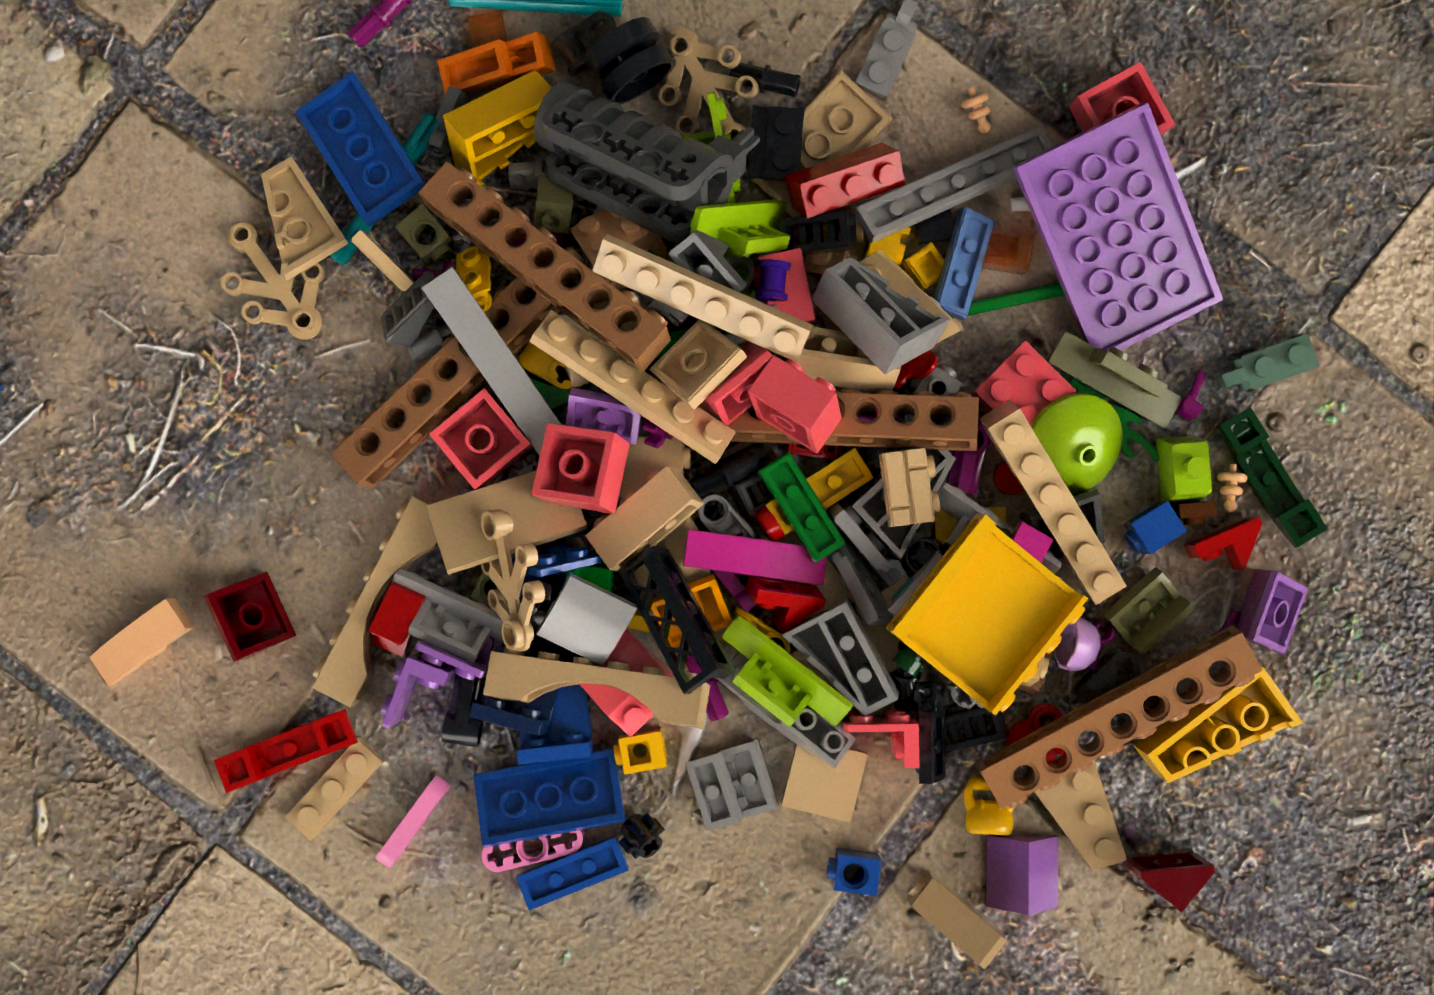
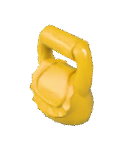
(985, 816)

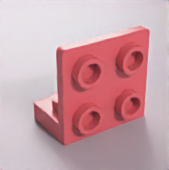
(903, 732)

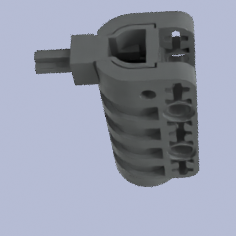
(635, 160)

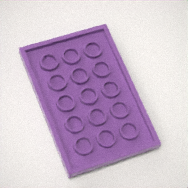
(1119, 230)

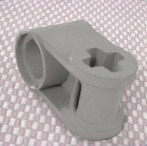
(729, 521)

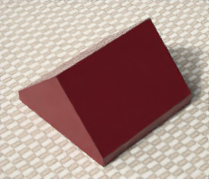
(250, 616)
(1173, 875)

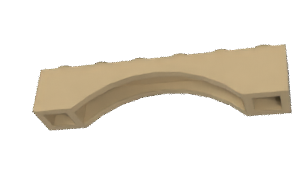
(1053, 501)
(350, 664)
(525, 678)

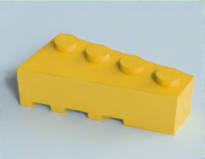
(1218, 728)

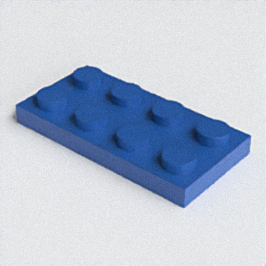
(361, 148)
(548, 798)

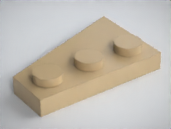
(299, 218)
(1085, 817)

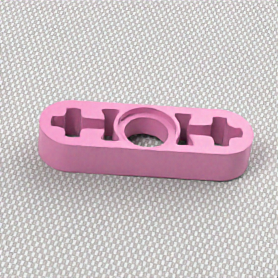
(413, 821)
(510, 862)

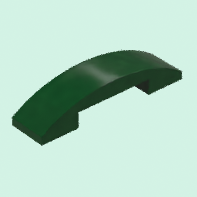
(1269, 479)

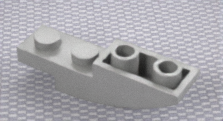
(808, 731)

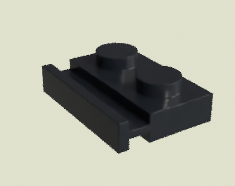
(779, 144)

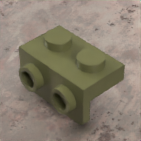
(1148, 612)

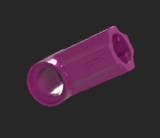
(968, 465)

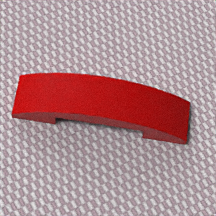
(286, 750)

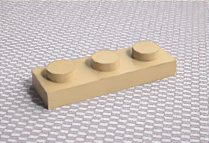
(334, 789)

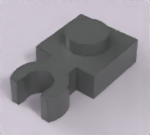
(453, 99)

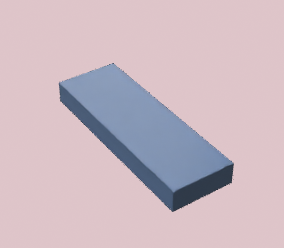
(963, 262)

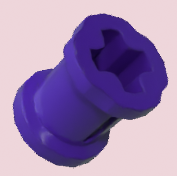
(772, 280)

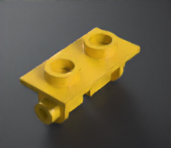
(474, 270)

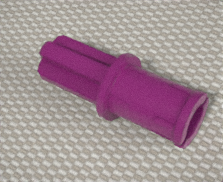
(376, 20)
(716, 706)

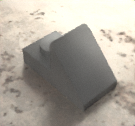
(705, 257)

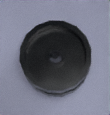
(629, 60)

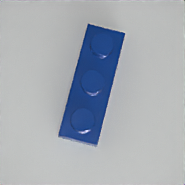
(572, 872)

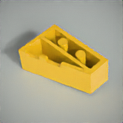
(495, 125)

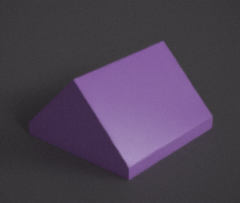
(1271, 609)
(1022, 873)

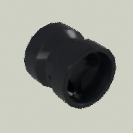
(918, 552)

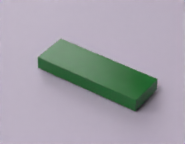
(801, 507)

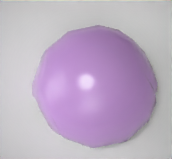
(1078, 646)

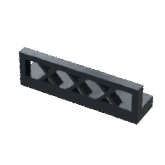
(687, 614)

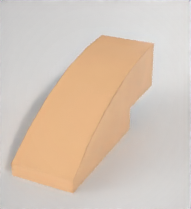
(141, 640)

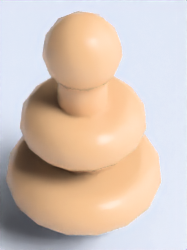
(979, 112)
(1231, 489)

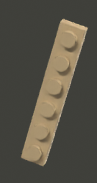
(702, 298)
(632, 387)

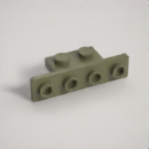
(1116, 378)

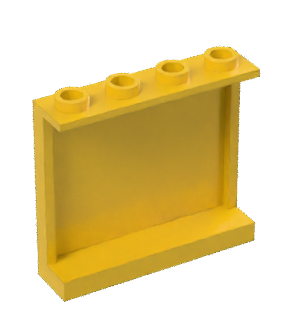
(987, 614)

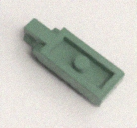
(1271, 364)

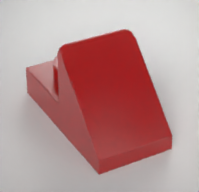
(1236, 540)
(790, 600)
(394, 617)

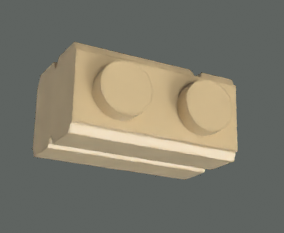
(908, 487)

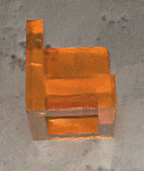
(1009, 253)

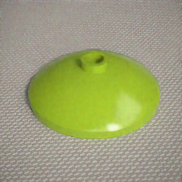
(1076, 425)

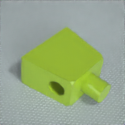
(1183, 469)

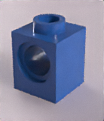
(1153, 528)
(866, 882)

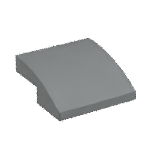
(586, 619)
(732, 784)

